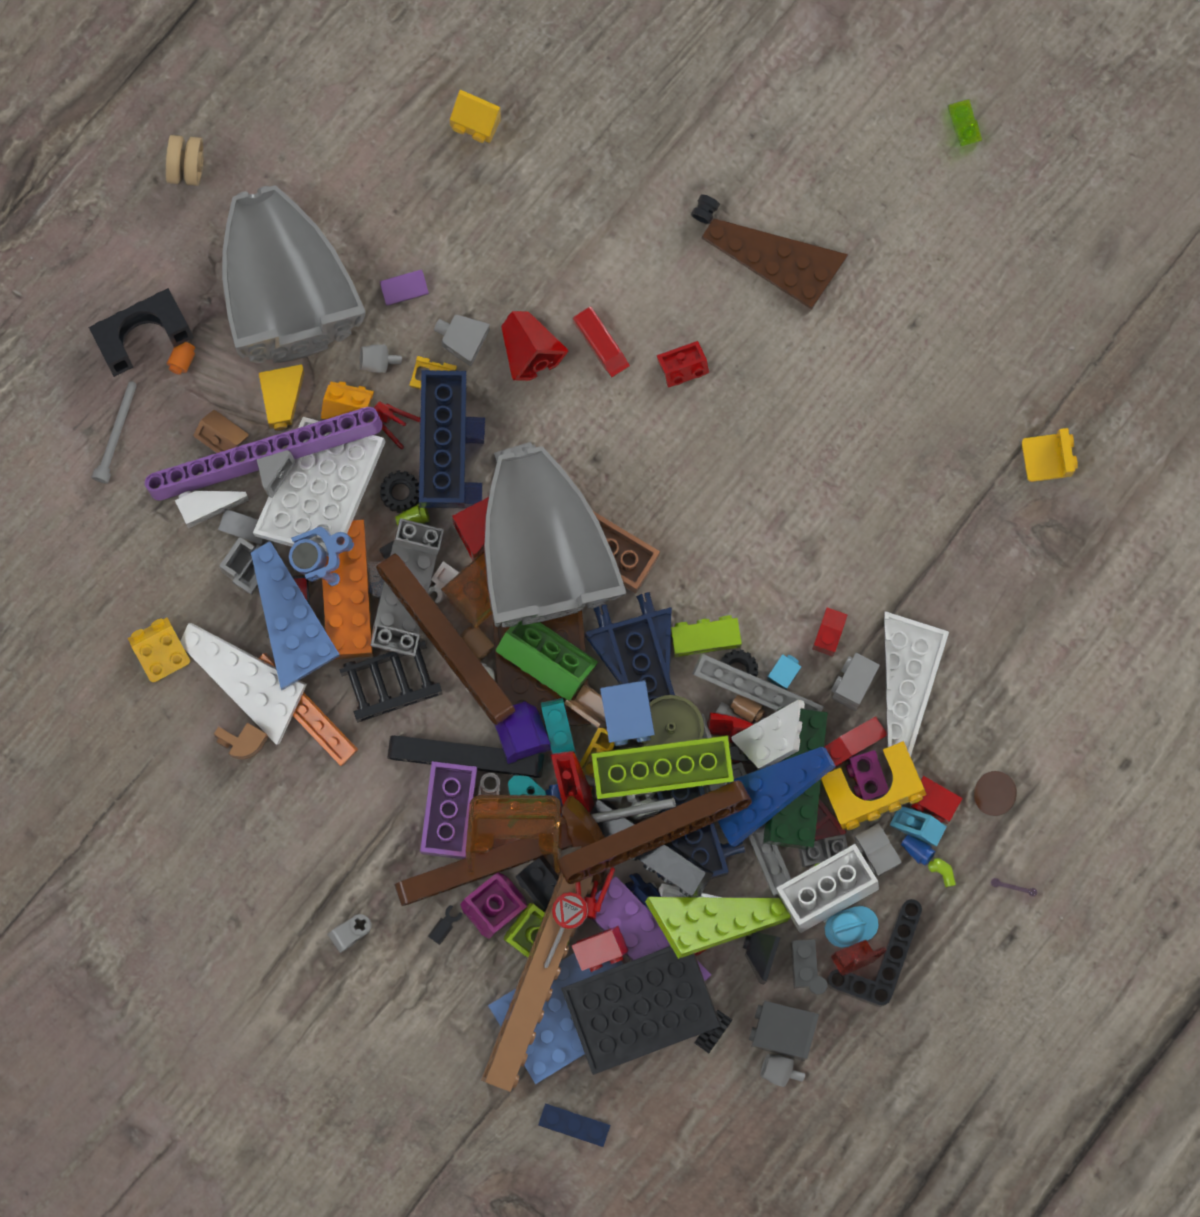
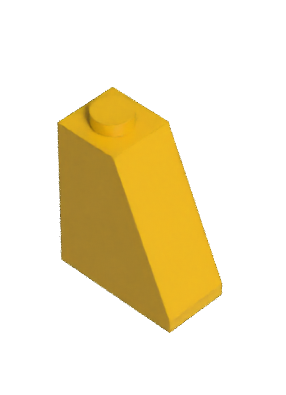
(281, 394)

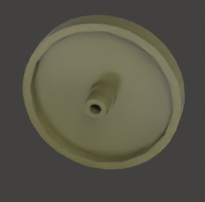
(674, 720)

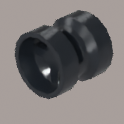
(705, 209)

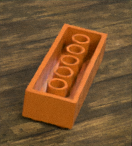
(348, 602)

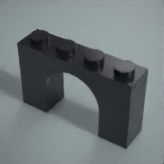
(157, 309)

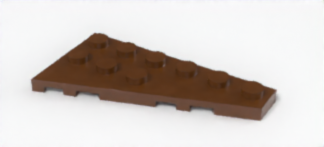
(786, 263)

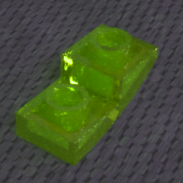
(964, 122)

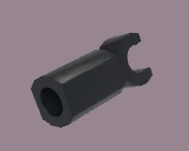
(443, 926)

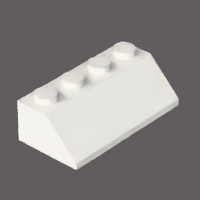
(828, 888)

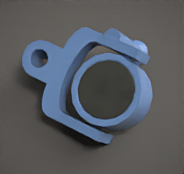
(311, 557)

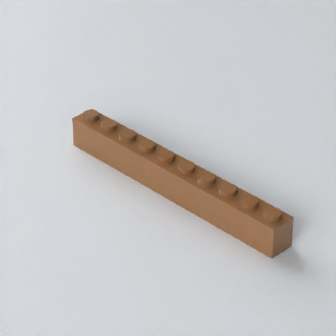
(530, 995)

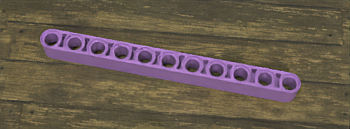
(252, 451)

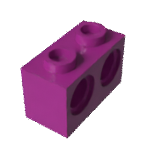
(873, 775)

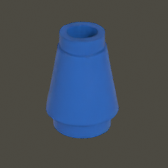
(918, 850)

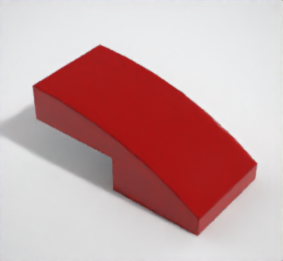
(726, 725)

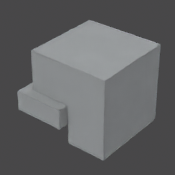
(239, 566)

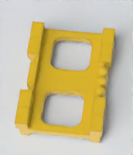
(425, 363)

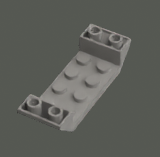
(418, 549)

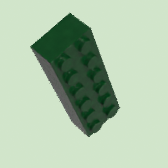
(797, 821)

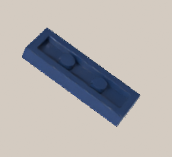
(574, 1125)

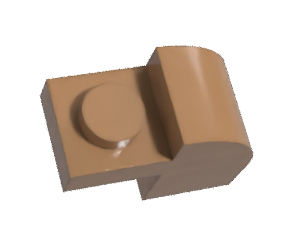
(246, 745)

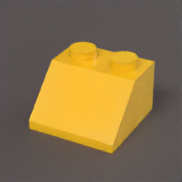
(475, 117)

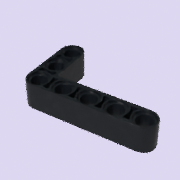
(886, 962)

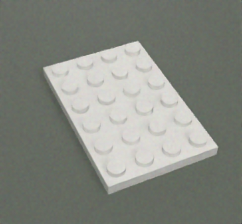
(320, 491)

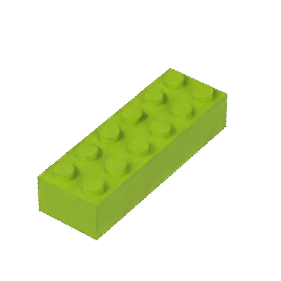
(662, 767)

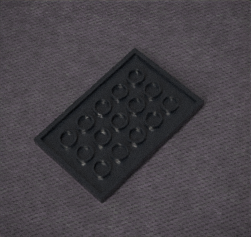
(640, 1008)

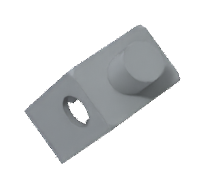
(463, 337)

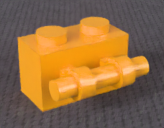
(344, 399)

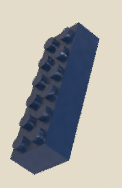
(442, 439)

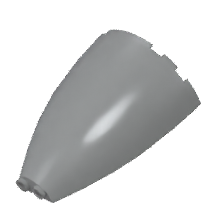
(283, 281)
(543, 543)

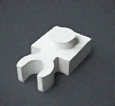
(442, 576)

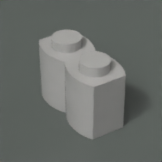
(877, 850)

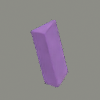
(404, 287)

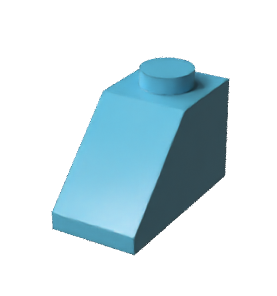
(918, 825)

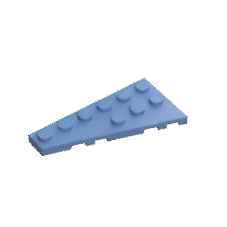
(293, 629)

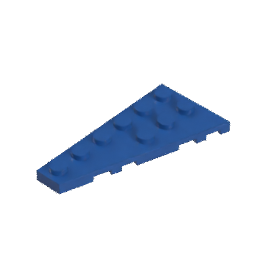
(773, 790)

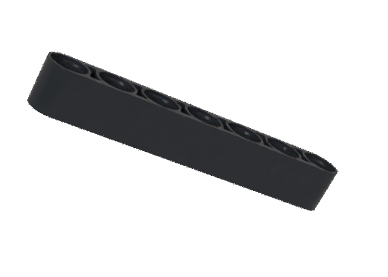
(484, 758)

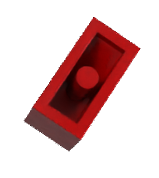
(829, 632)

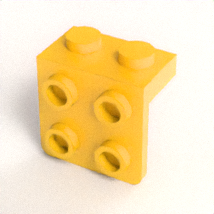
(1049, 456)
(158, 649)

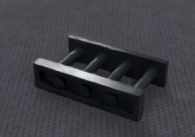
(386, 702)

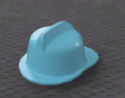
(851, 926)

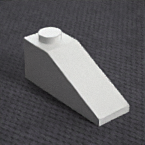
(206, 504)

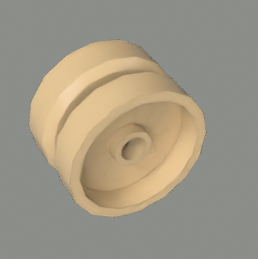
(184, 161)

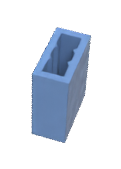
(627, 712)

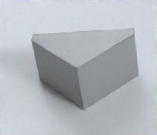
(274, 470)

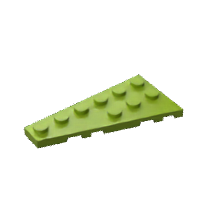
(711, 921)

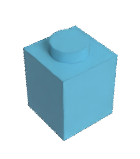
(784, 671)

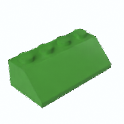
(547, 657)

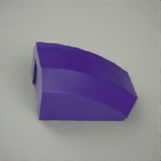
(522, 733)

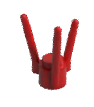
(386, 413)
(592, 904)

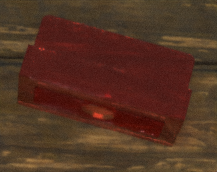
(856, 957)

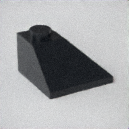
(761, 953)

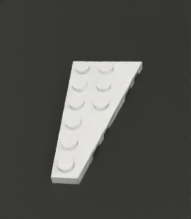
(910, 667)
(246, 680)

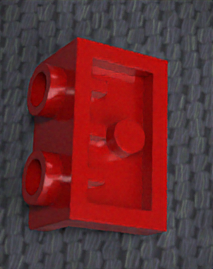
(683, 364)

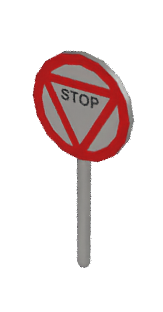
(568, 912)

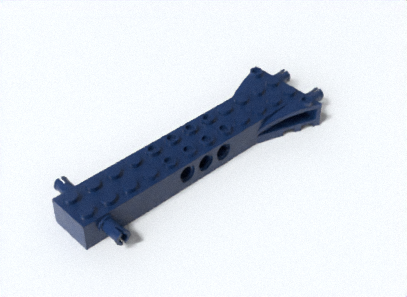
(639, 652)

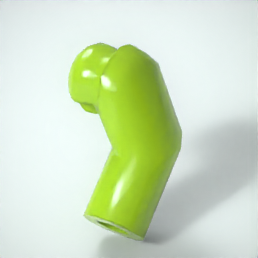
(944, 869)

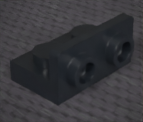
(539, 881)

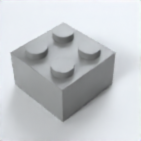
(852, 687)

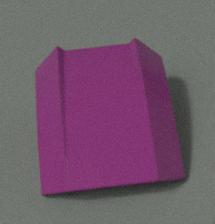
(493, 905)

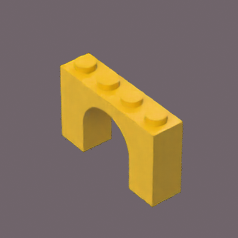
(904, 789)

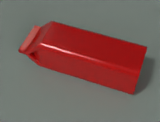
(600, 341)

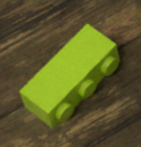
(705, 636)

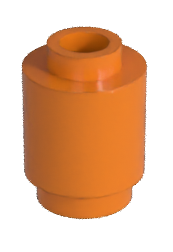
(181, 358)

